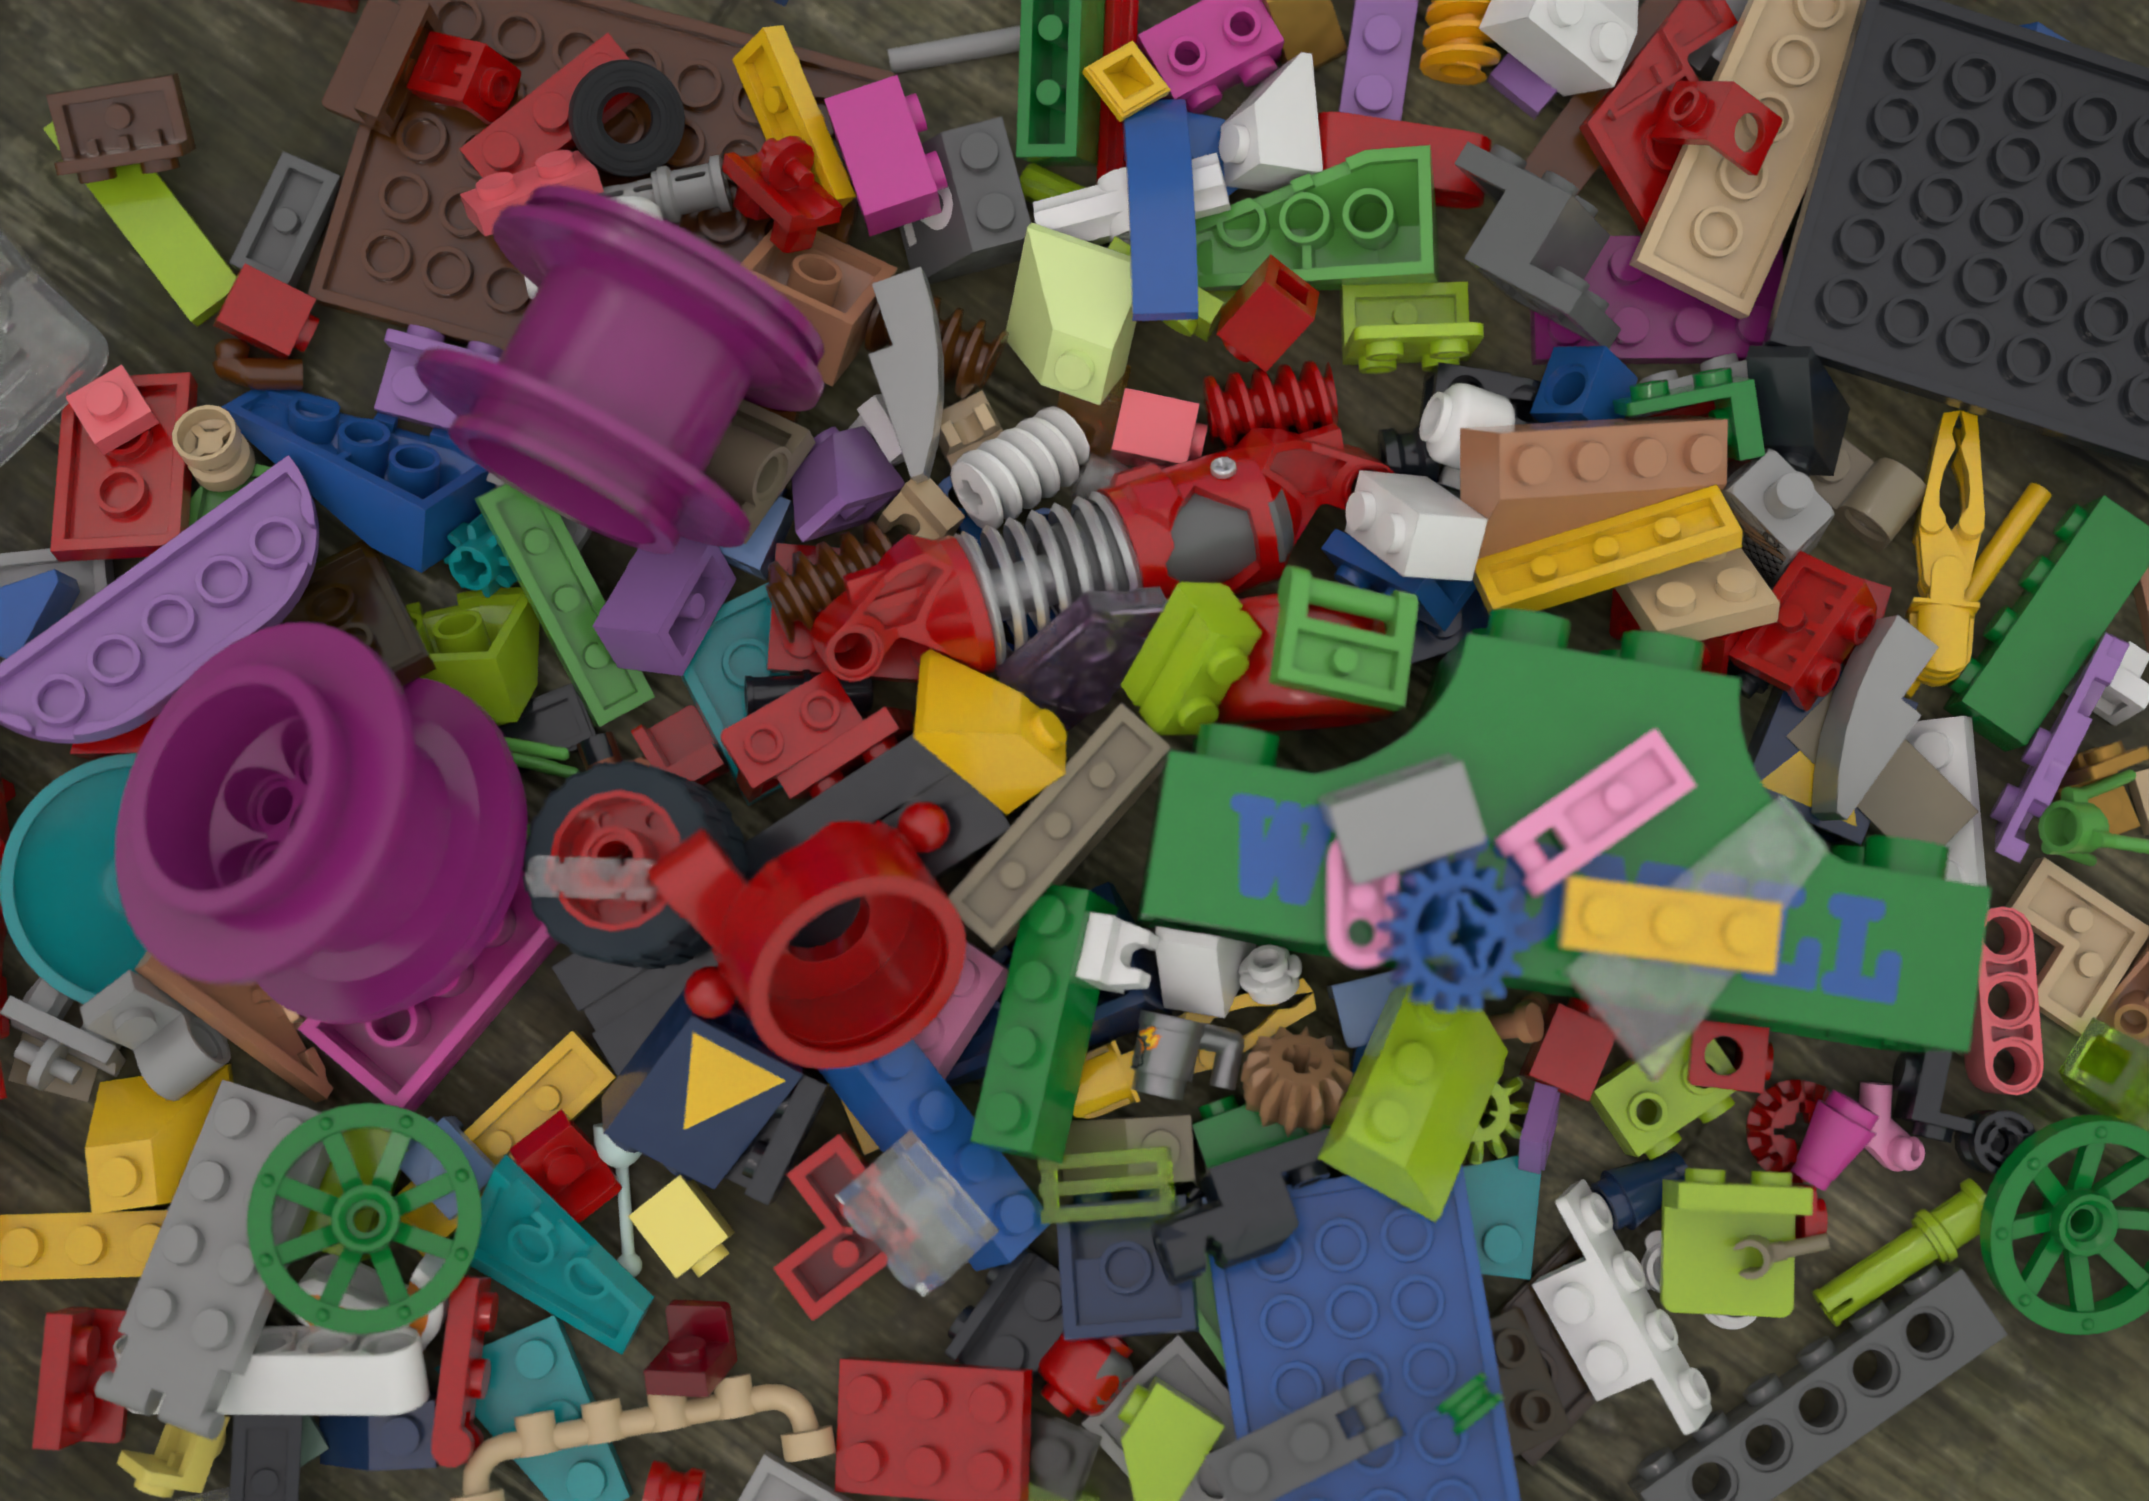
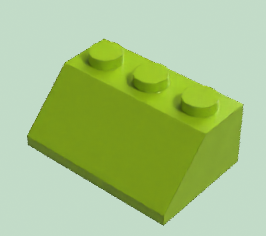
(1416, 1101)

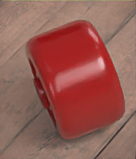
(1274, 708)

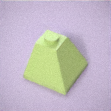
(1072, 313)

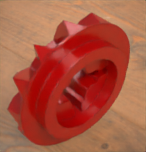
(1775, 1110)

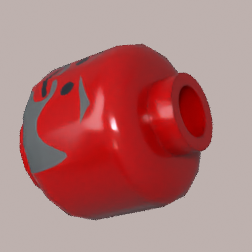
(1085, 1374)

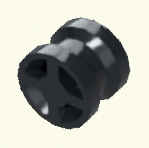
(1406, 453)

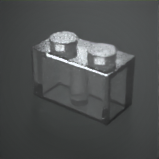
(915, 1214)

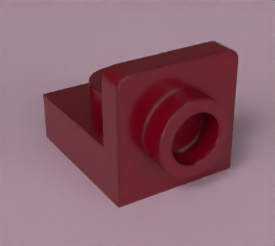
(698, 1350)

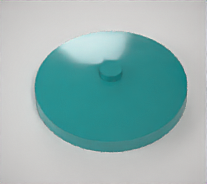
(63, 882)

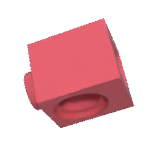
(1157, 430)

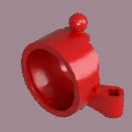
(835, 999)

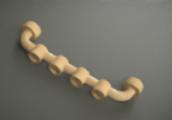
(606, 1422)

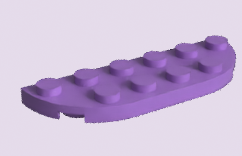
(160, 621)

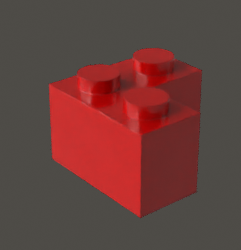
(837, 1256)

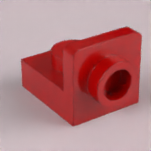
(464, 76)
(567, 1166)

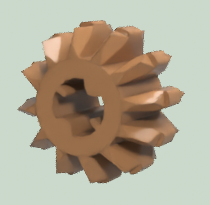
(1296, 1080)

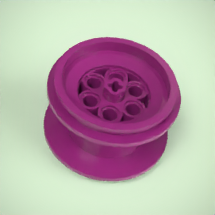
(624, 370)
(320, 827)

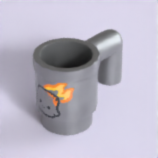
(1169, 1049)

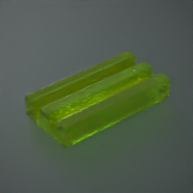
(1051, 1189)

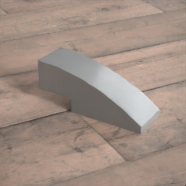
(912, 368)
(1867, 715)

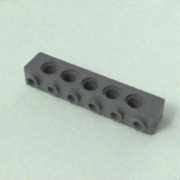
(1958, 1333)

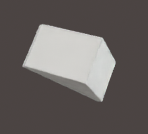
(1199, 970)

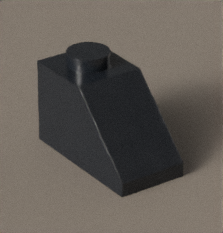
(1798, 407)

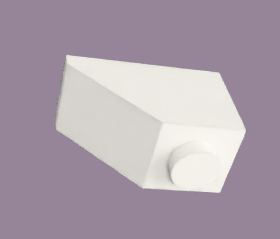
(1274, 131)

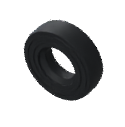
(666, 118)

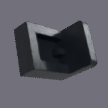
(1920, 1088)

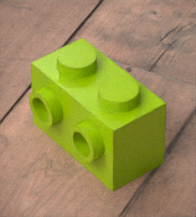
(1649, 1113)

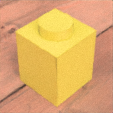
(683, 1227)

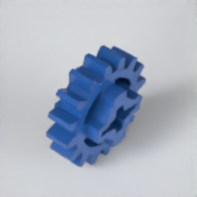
(1484, 939)

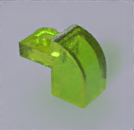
(2110, 1073)

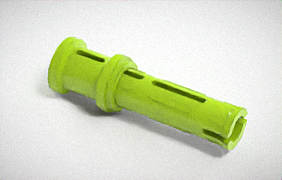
(1932, 1237)

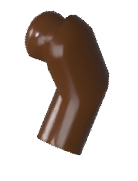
(256, 373)

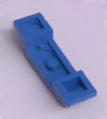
(1161, 213)

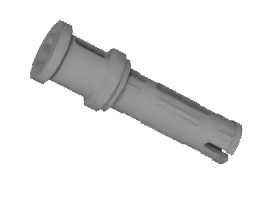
(681, 190)

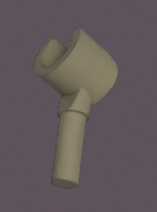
(1780, 1251)

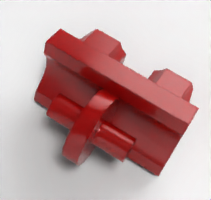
(781, 186)

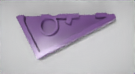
(2053, 750)

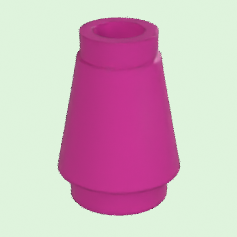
(1833, 1139)

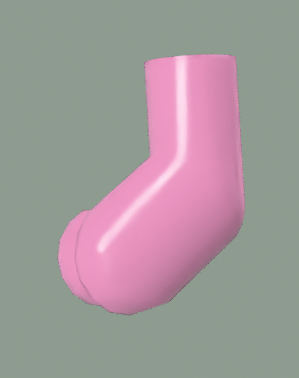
(1892, 1144)

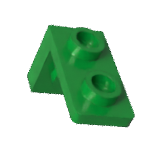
(1733, 400)

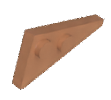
(248, 1020)

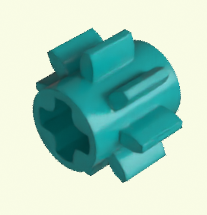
(478, 558)

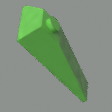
(1332, 228)

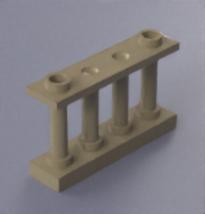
(1061, 827)

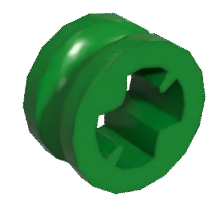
(1469, 1403)

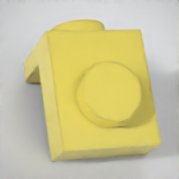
(179, 1462)

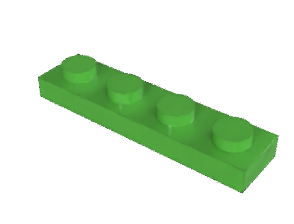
(562, 599)

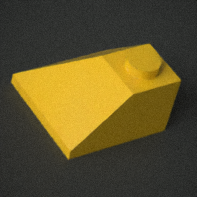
(987, 732)
(143, 1141)

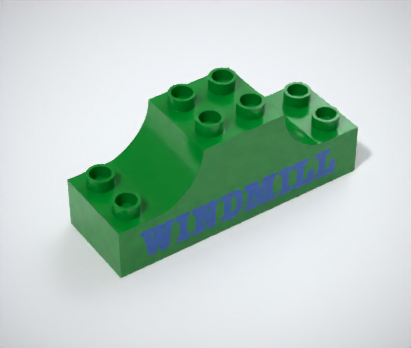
(1866, 947)

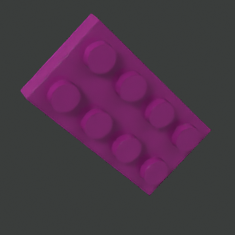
(1658, 319)

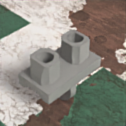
(41, 1017)

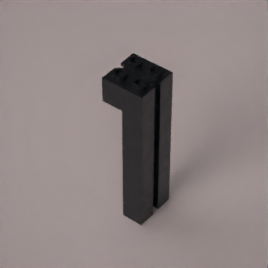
(630, 1001)

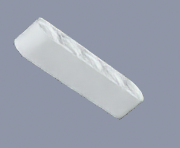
(325, 1374)

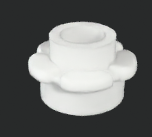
(1270, 974)

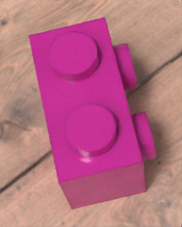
(1213, 50)
(884, 154)

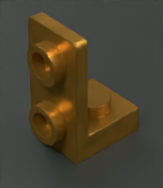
(2101, 763)

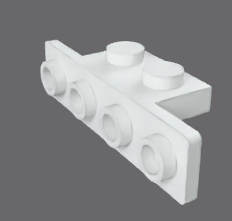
(1611, 1318)

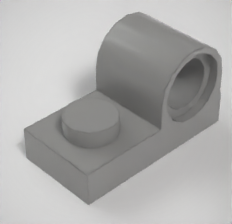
(168, 1040)

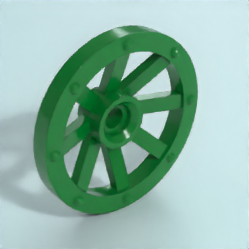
(328, 1127)
(2084, 1235)

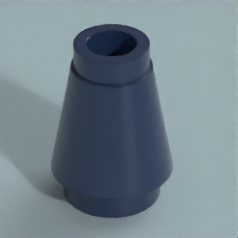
(1636, 1188)

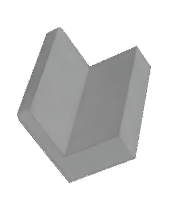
(1404, 818)

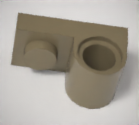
(1870, 495)

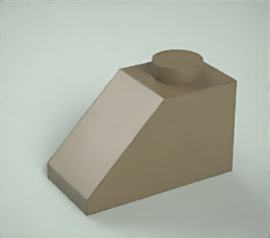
(1129, 1134)

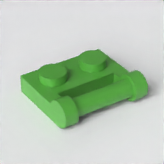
(1340, 658)

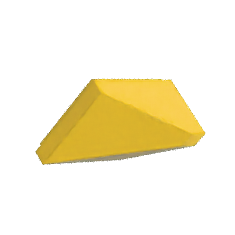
(1126, 81)

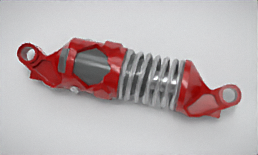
(1197, 521)

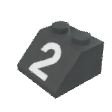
(981, 208)

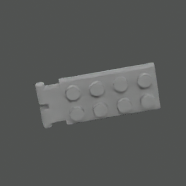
(200, 1290)

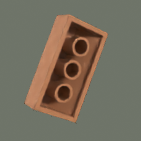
(1575, 473)

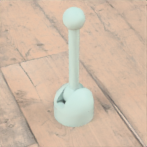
(621, 1160)

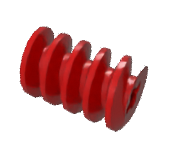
(1270, 405)

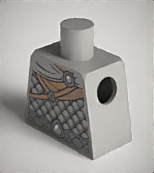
(1775, 511)

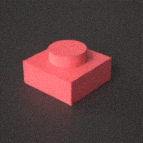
(112, 410)

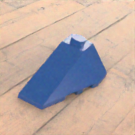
(379, 480)

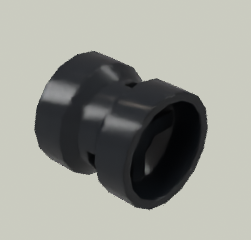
(1985, 1147)

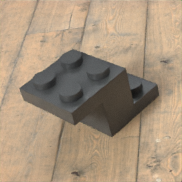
(1538, 242)

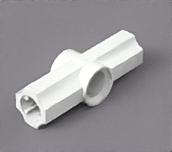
(1102, 210)

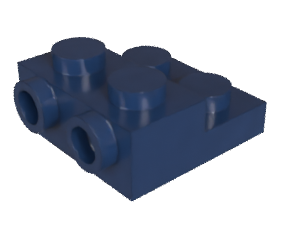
(1114, 1276)

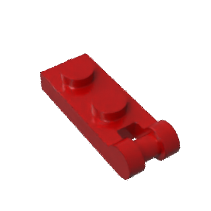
(463, 1371)

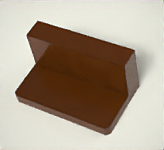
(379, 63)

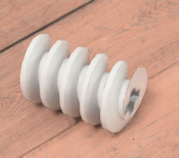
(1020, 467)

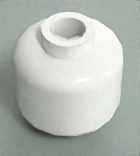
(1460, 408)

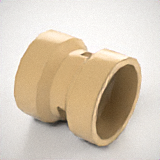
(213, 448)

